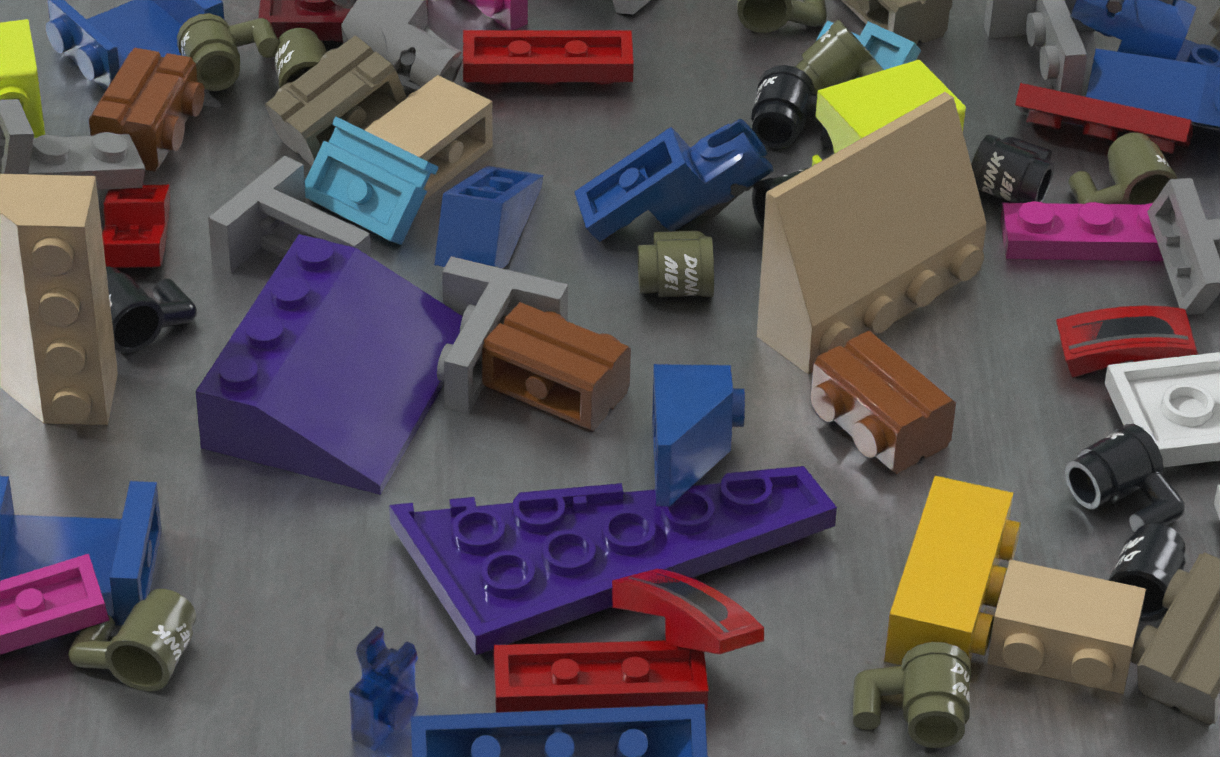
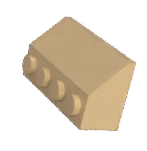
(55, 300)

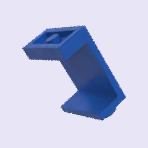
(105, 40)
(119, 549)

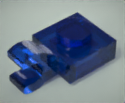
(385, 693)

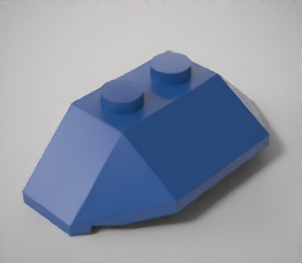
(565, 733)

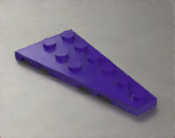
(557, 550)

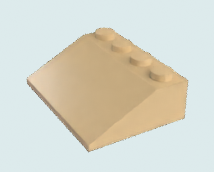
(869, 234)

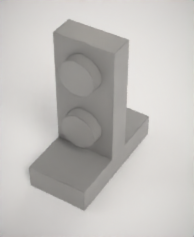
(1050, 30)
(104, 155)
(271, 216)
(1187, 245)
(484, 299)

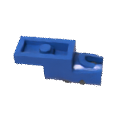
(1147, 28)
(675, 180)

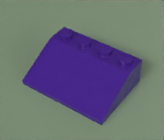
(328, 369)

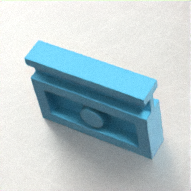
(368, 181)

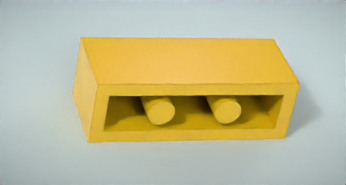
(953, 569)

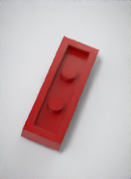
(547, 56)
(1101, 118)
(597, 676)

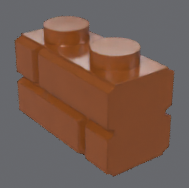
(150, 103)
(556, 366)
(882, 402)

